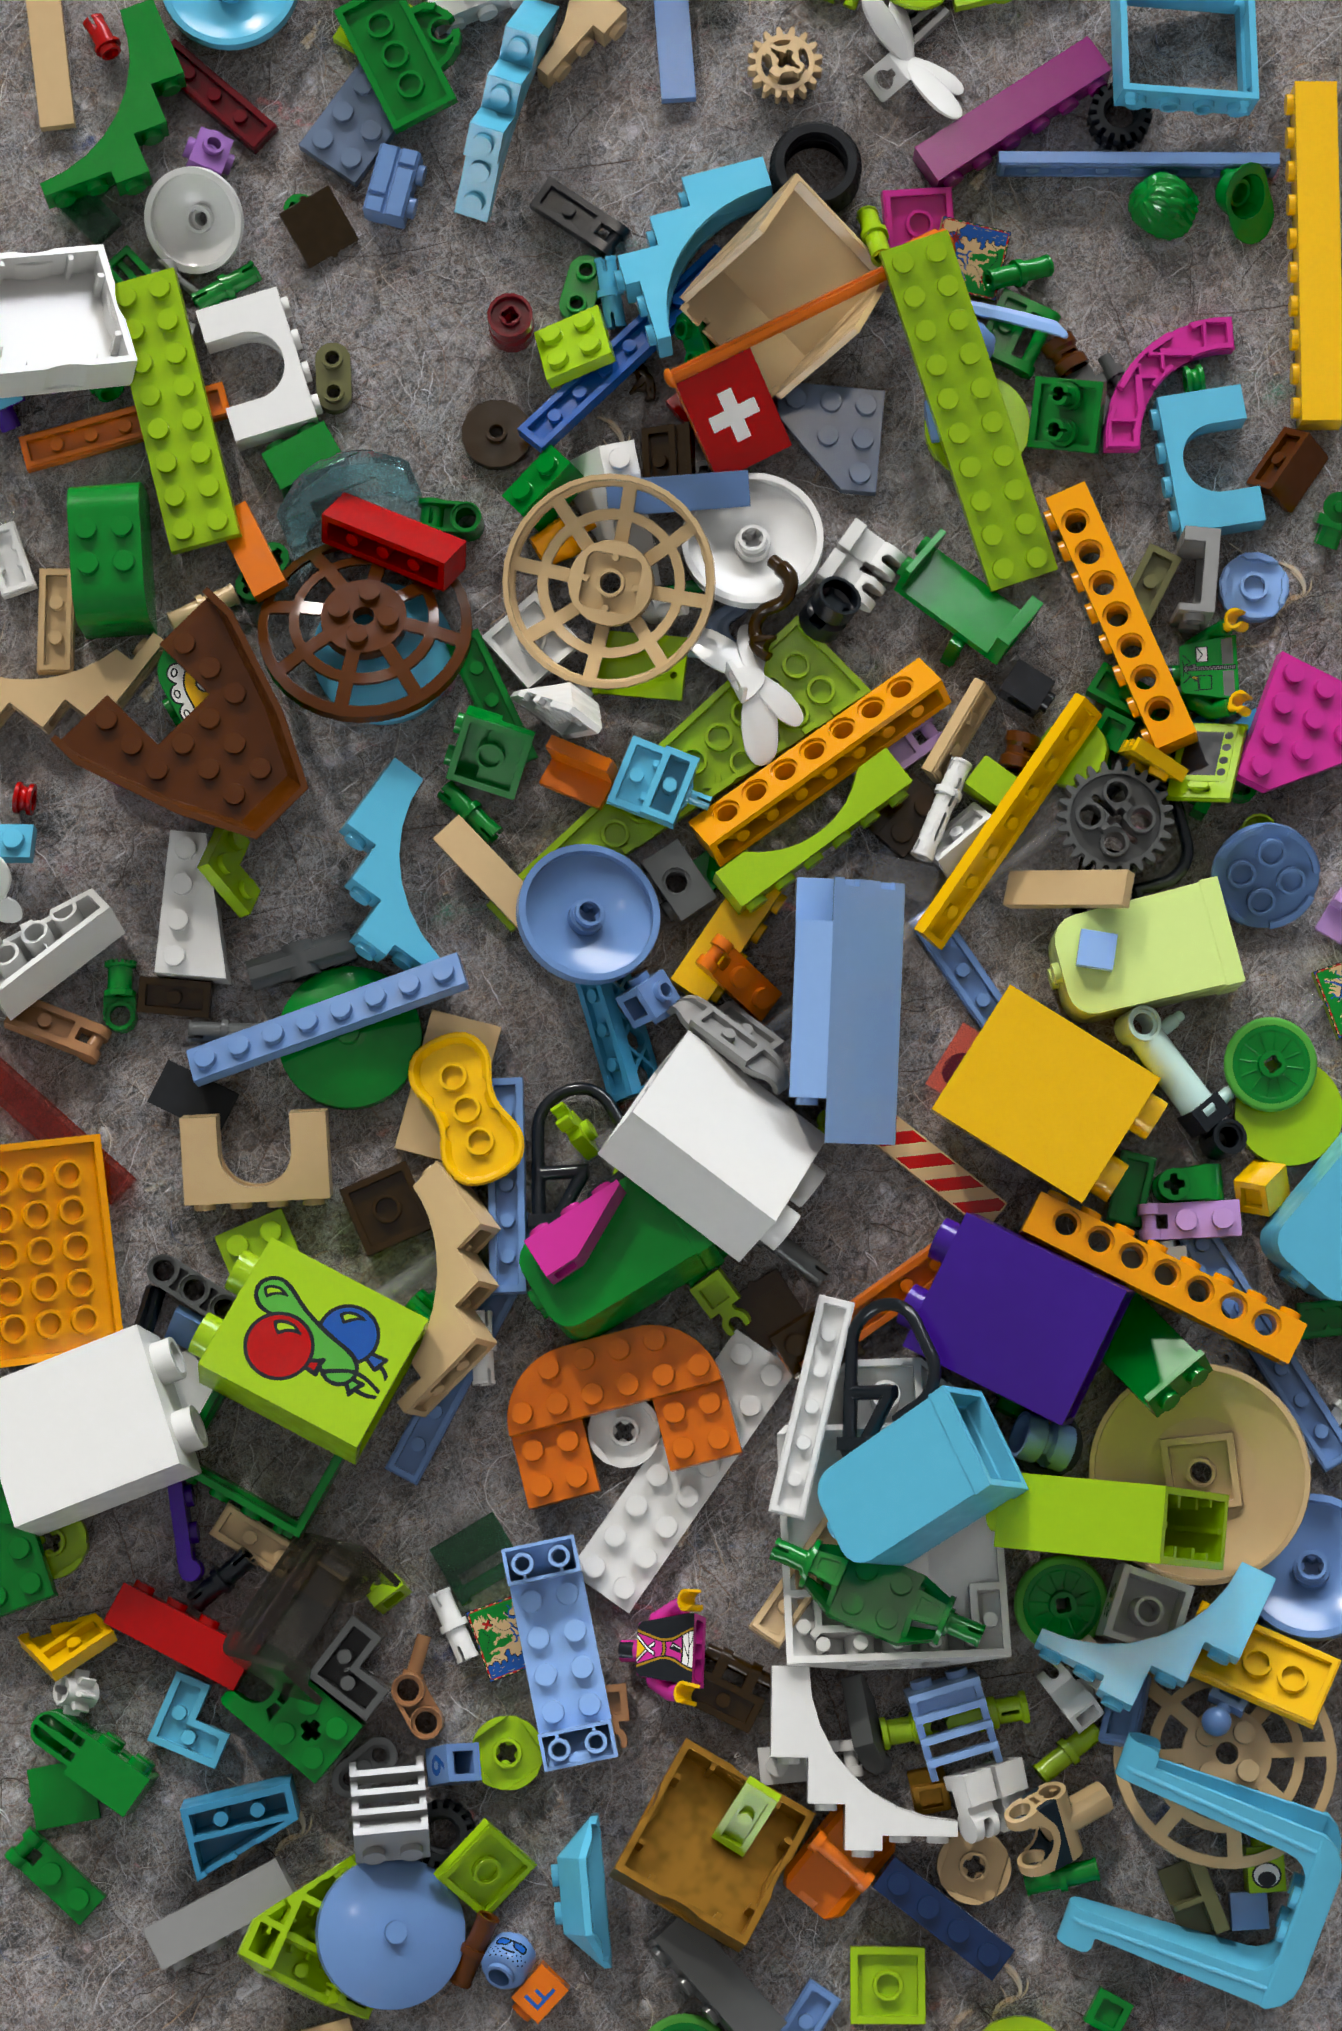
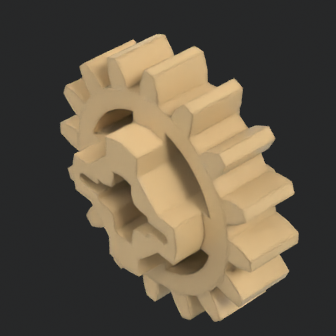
(780, 51)

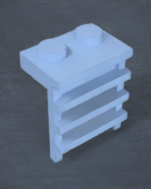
(946, 1697)

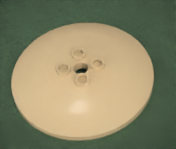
(1246, 1441)

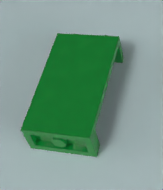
(963, 601)
(1154, 1358)

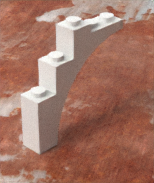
(866, 1816)

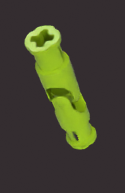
(1001, 1711)

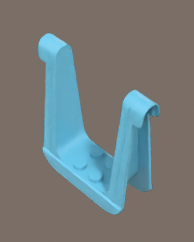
(1261, 1973)

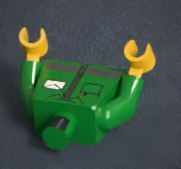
(1210, 670)

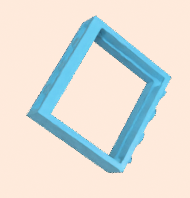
(1175, 98)

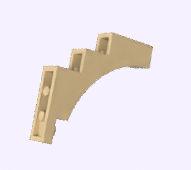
(49, 699)
(455, 1332)

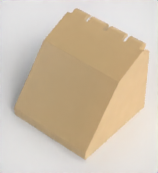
(775, 264)

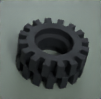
(1114, 135)
(458, 1816)

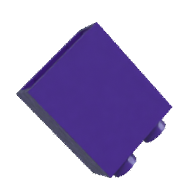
(1016, 1316)

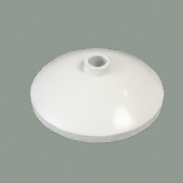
(175, 222)

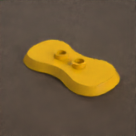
(475, 1131)

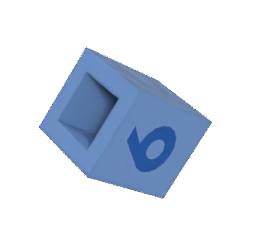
(453, 1764)

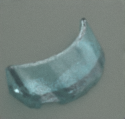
(352, 471)

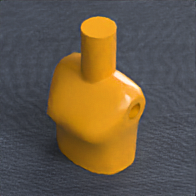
(567, 550)

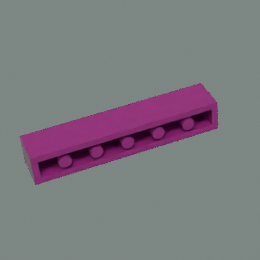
(1012, 115)

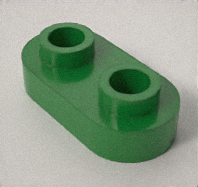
(579, 286)

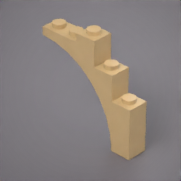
(582, 24)

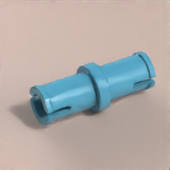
(609, 294)

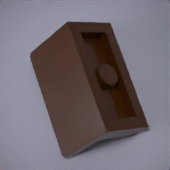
(1289, 467)

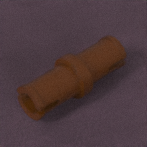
(474, 1949)

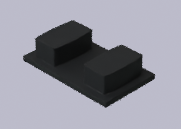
(181, 1096)

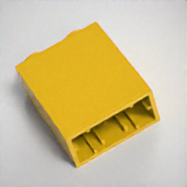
(1050, 1097)

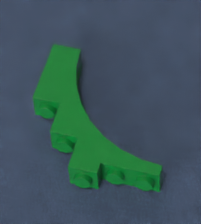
(139, 121)

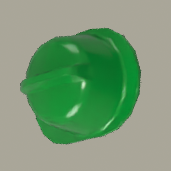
(1247, 201)

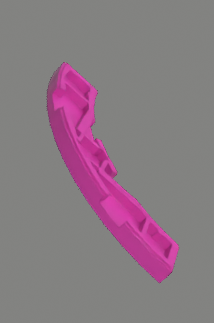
(1151, 368)

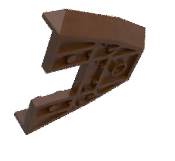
(226, 759)

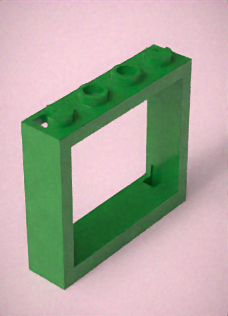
(253, 1505)

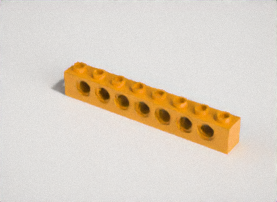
(1077, 505)
(820, 761)
(1286, 1326)

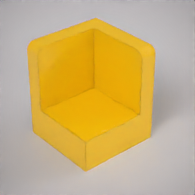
(1262, 1187)

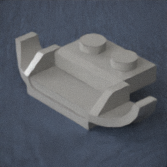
(735, 1037)

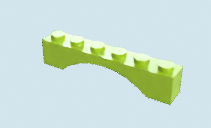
(755, 874)

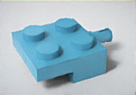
(656, 782)

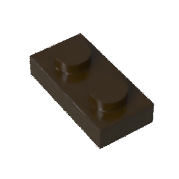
(175, 996)

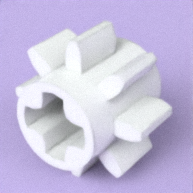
(76, 1692)

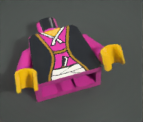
(670, 1649)

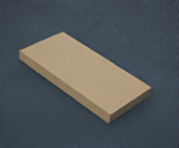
(419, 1129)

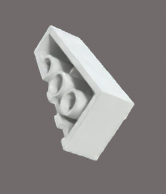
(191, 918)
(53, 949)

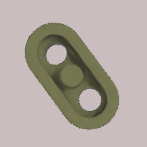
(334, 377)

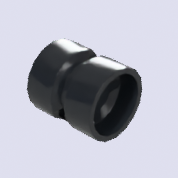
(829, 609)

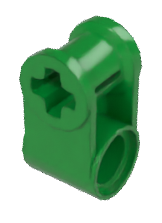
(447, 517)
(1194, 1184)

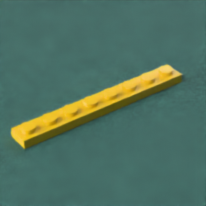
(1008, 821)

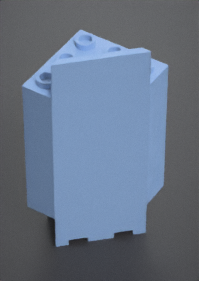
(848, 1005)

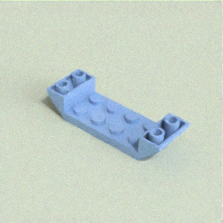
(560, 1653)

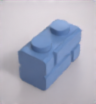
(394, 185)

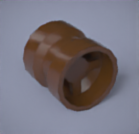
(1064, 355)
(1019, 750)

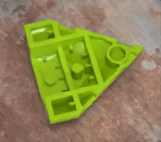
(284, 1948)

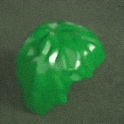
(1163, 206)

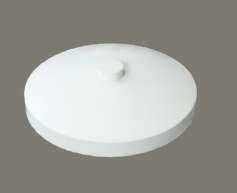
(744, 538)

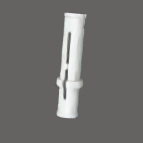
(947, 795)

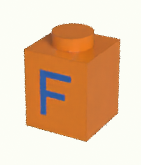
(539, 1993)

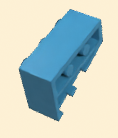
(236, 1819)

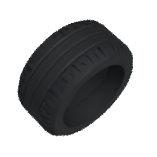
(824, 137)

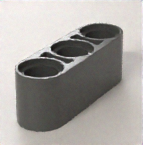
(179, 1283)

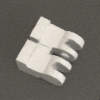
(858, 549)
(1073, 1696)
(985, 1794)

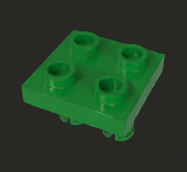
(1067, 414)

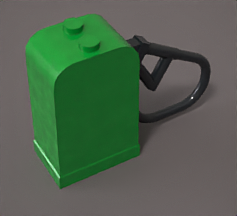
(638, 1256)

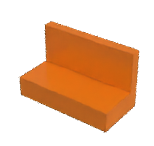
(578, 772)

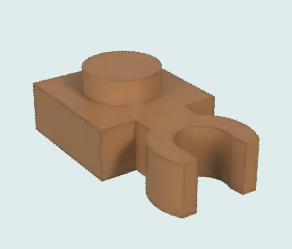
(619, 1709)

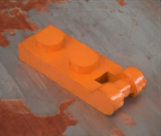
(739, 978)

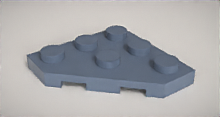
(838, 432)

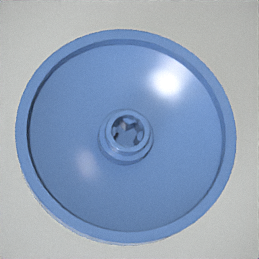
(588, 914)
(1309, 1576)
(389, 1934)

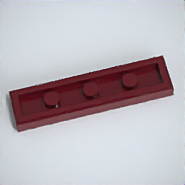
(224, 102)

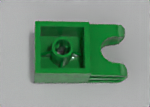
(282, 1722)
(95, 1760)

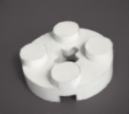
(623, 1452)

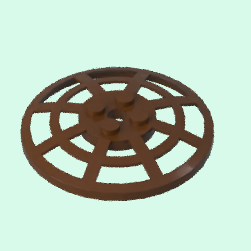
(362, 641)

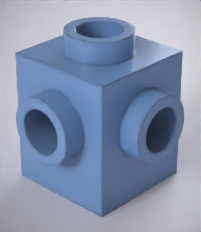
(655, 997)

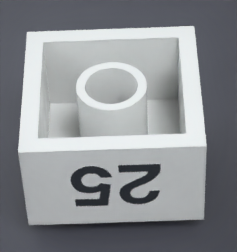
(1142, 1605)

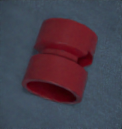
(513, 330)

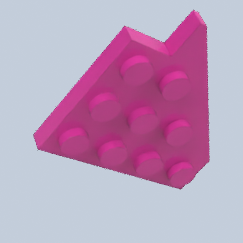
(1293, 727)

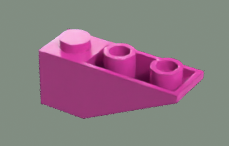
(570, 1239)

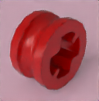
(24, 798)

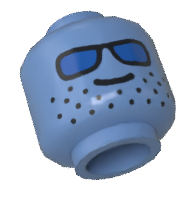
(508, 1960)

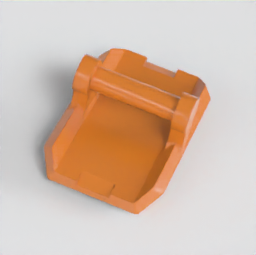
(827, 1874)

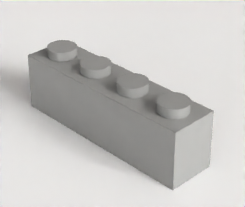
(218, 1914)

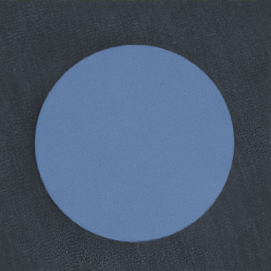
(1266, 875)

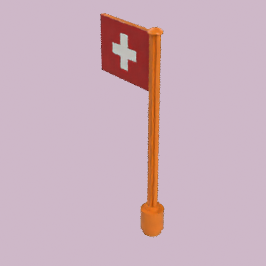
(729, 396)

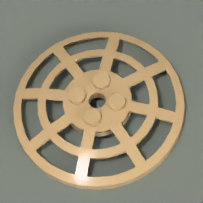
(593, 565)
(1249, 1770)

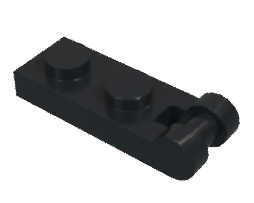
(578, 217)

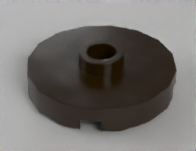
(490, 451)

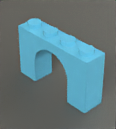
(1179, 421)

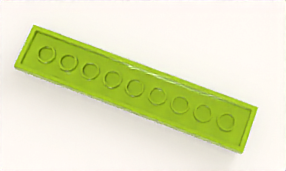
(968, 410)

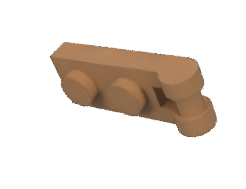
(61, 1030)

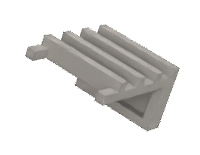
(389, 1831)

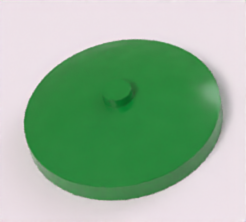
(357, 1066)

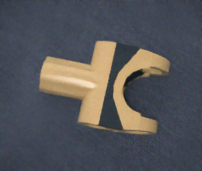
(1056, 1823)

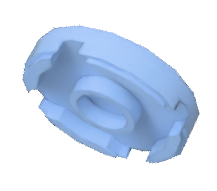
(1253, 585)

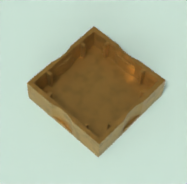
(688, 1871)

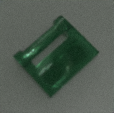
(467, 1550)

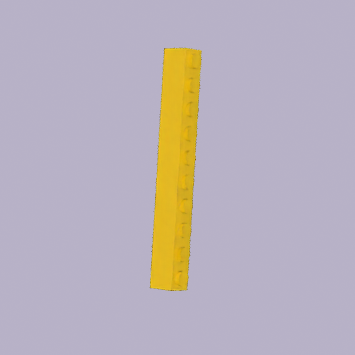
(1316, 254)

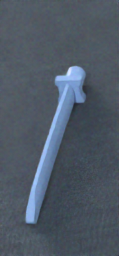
(1019, 318)

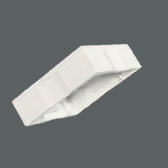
(61, 323)

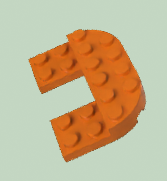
(608, 1375)

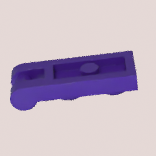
(185, 1531)

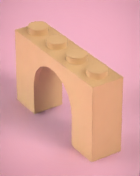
(211, 1182)

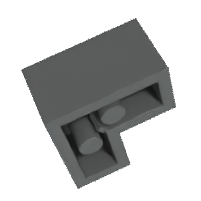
(342, 1669)

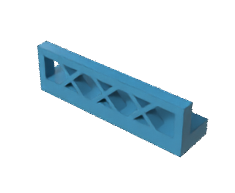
(609, 1037)

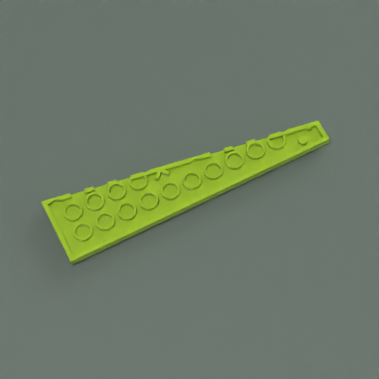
(714, 734)

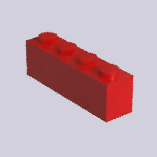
(393, 541)
(174, 1632)

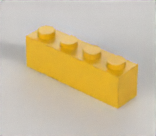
(736, 928)

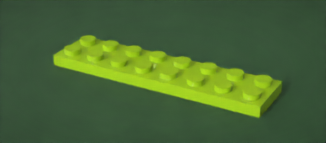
(176, 415)

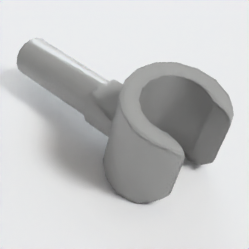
(169, 263)

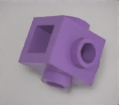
(210, 151)

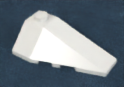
(613, 459)
(563, 708)

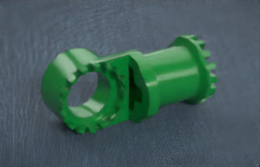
(120, 993)

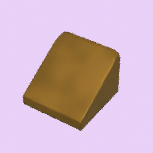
(926, 1795)

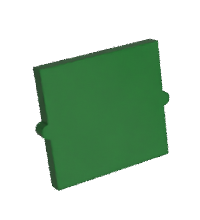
(58, 1799)

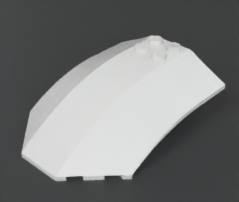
(960, 1566)

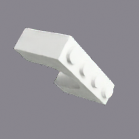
(263, 320)

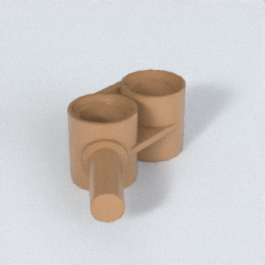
(424, 1701)

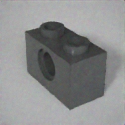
(675, 862)

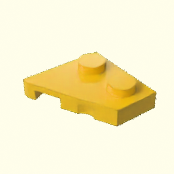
(1155, 761)
(68, 1644)

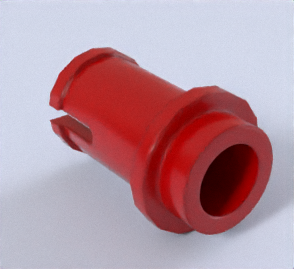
(106, 44)

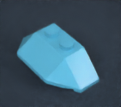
(583, 1892)

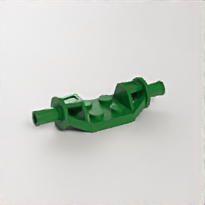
(877, 1596)

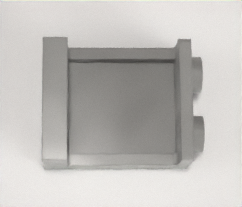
(1204, 547)

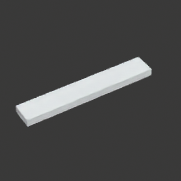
(811, 1407)

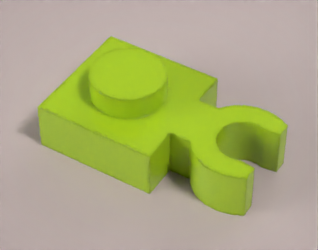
(580, 1133)
(717, 1296)

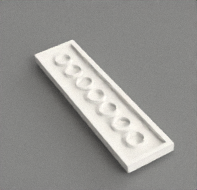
(664, 1503)

